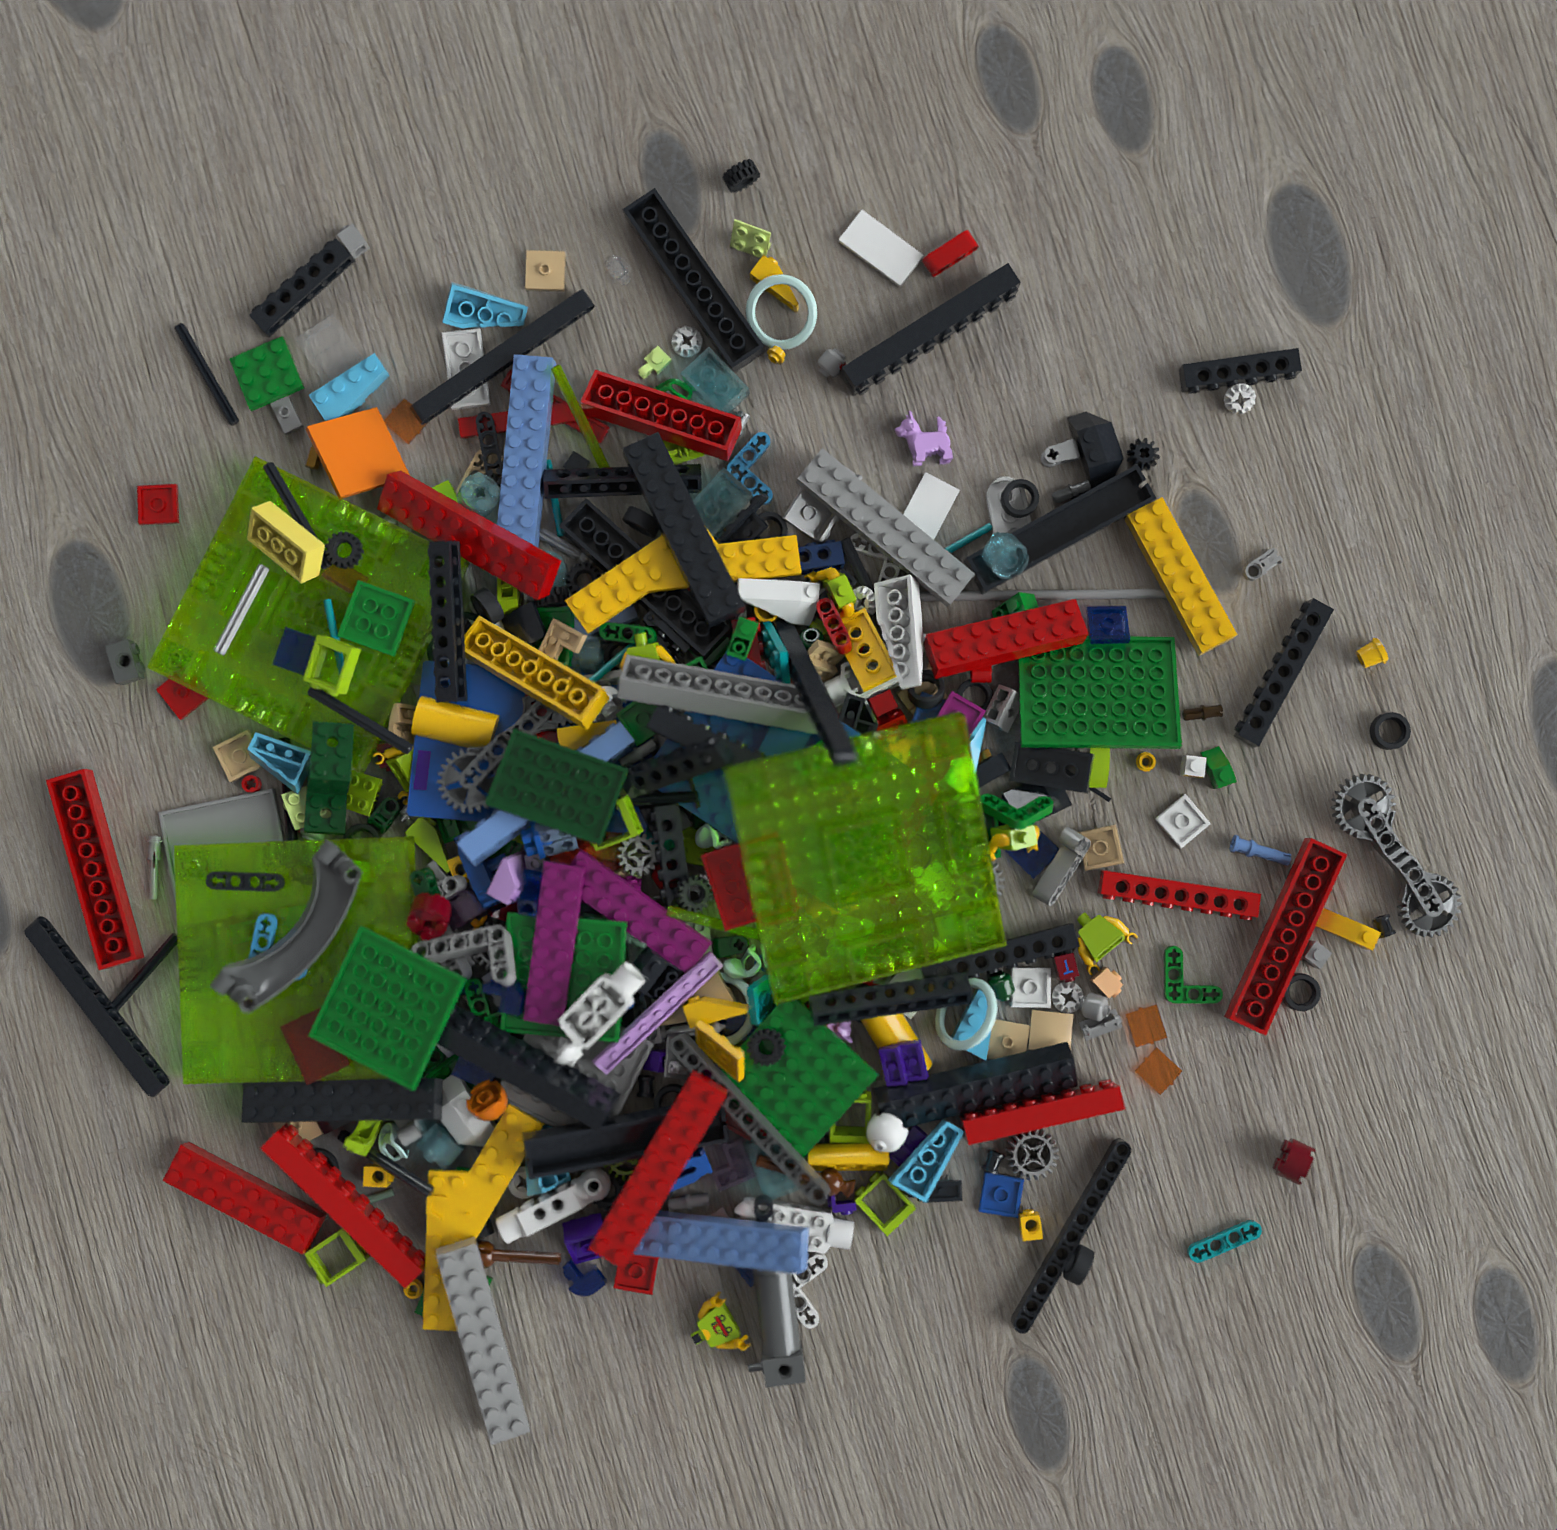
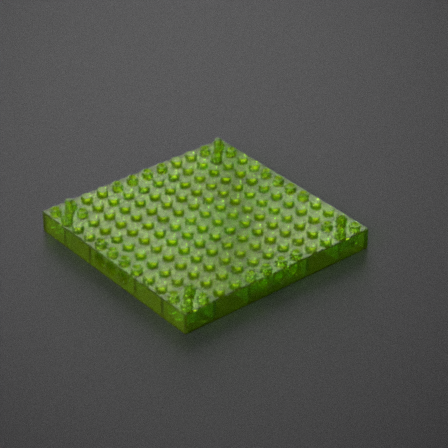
(245, 674)
(866, 859)
(219, 929)

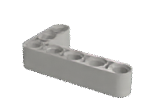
(448, 891)
(472, 947)

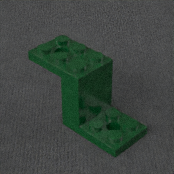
(328, 778)

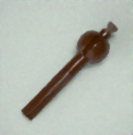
(829, 1175)
(490, 1254)

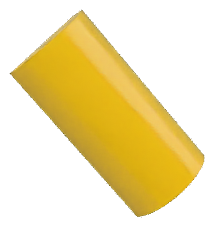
(453, 723)
(892, 1030)
(847, 1157)

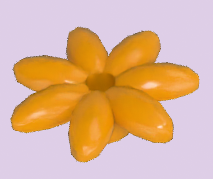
(476, 923)

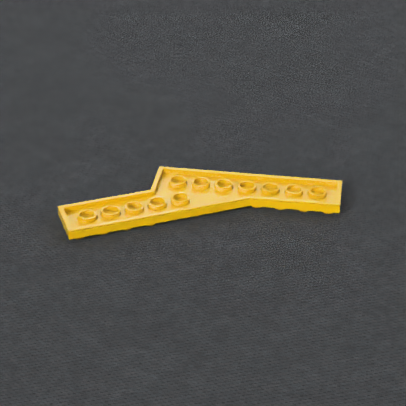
(657, 571)
(465, 1202)

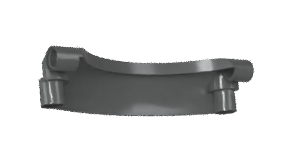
(284, 962)

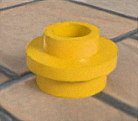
(776, 355)
(1152, 761)
(411, 1294)

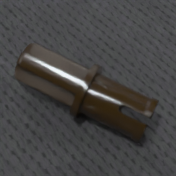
(1202, 712)

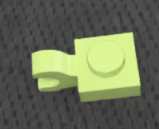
(656, 361)

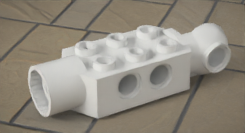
(848, 683)
(598, 1011)
(574, 1195)
(823, 1228)

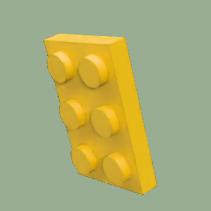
(720, 1050)

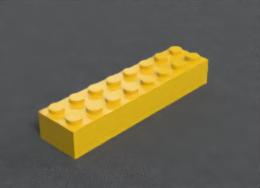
(1180, 576)
(534, 672)

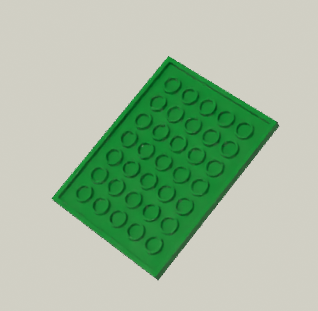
(1101, 696)

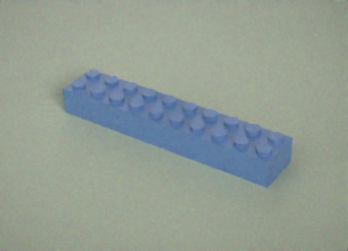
(526, 446)
(504, 827)
(726, 1242)

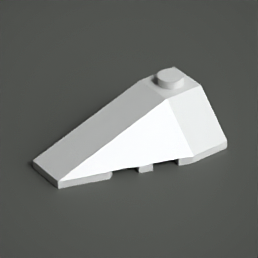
(786, 599)

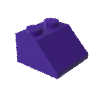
(578, 1236)

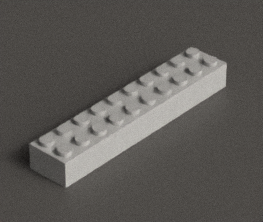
(884, 527)
(713, 693)
(482, 1340)

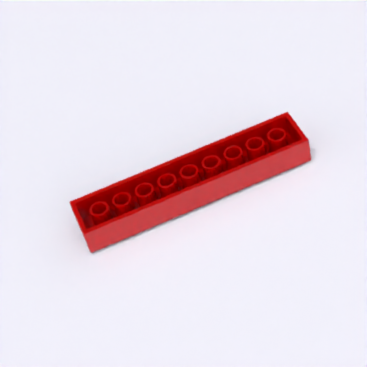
(480, 539)
(95, 869)
(1285, 935)
(658, 1169)
(345, 1204)

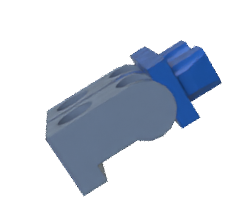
(546, 841)

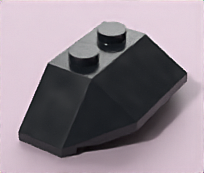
(1097, 447)
(858, 714)
(1026, 793)

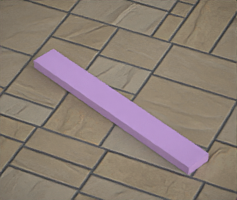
(657, 1013)

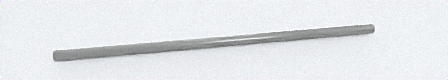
(1056, 594)

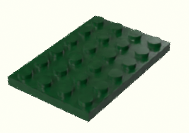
(556, 787)

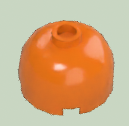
(487, 1101)

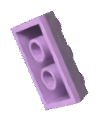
(508, 878)

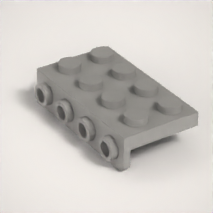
(811, 516)

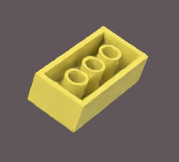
(285, 541)

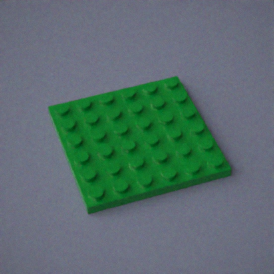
(597, 952)
(387, 1007)
(809, 1083)

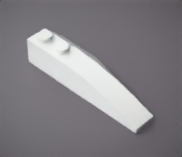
(901, 626)

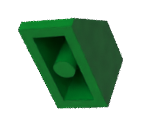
(1218, 768)

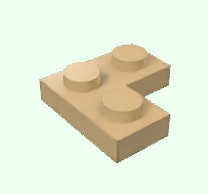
(560, 636)

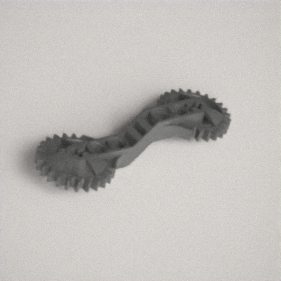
(468, 762)
(1396, 855)

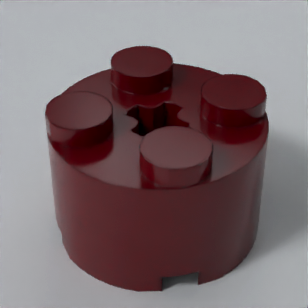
(429, 916)
(1294, 1161)

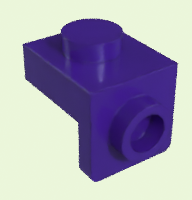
(843, 1206)

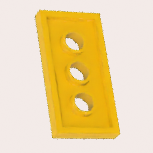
(878, 653)

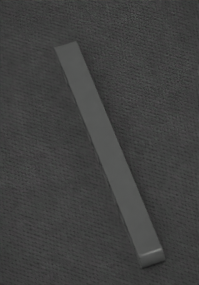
(759, 1121)

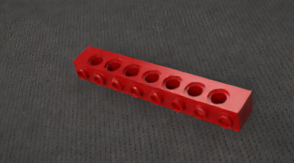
(1249, 901)

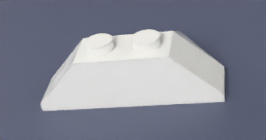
(458, 1119)

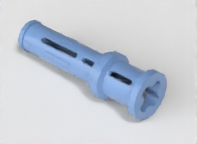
(1251, 848)

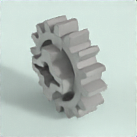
(638, 863)

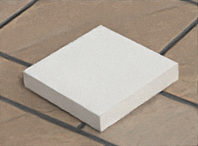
(1182, 821)
(1031, 987)

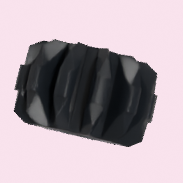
(1137, 449)

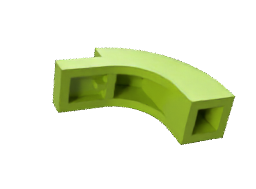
(1100, 767)
(363, 1137)

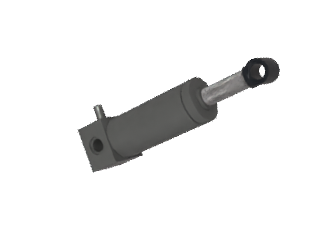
(781, 1343)

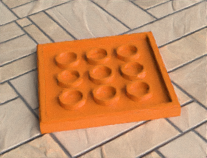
(356, 451)

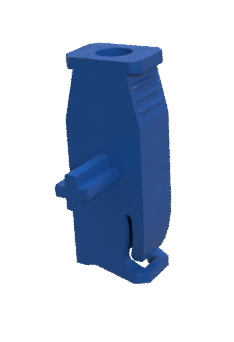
(481, 876)
(694, 1169)

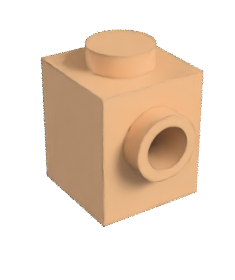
(1107, 982)

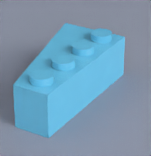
(349, 389)
(927, 1162)

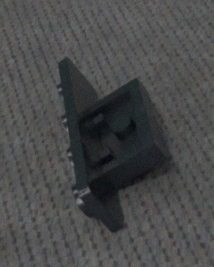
(747, 525)

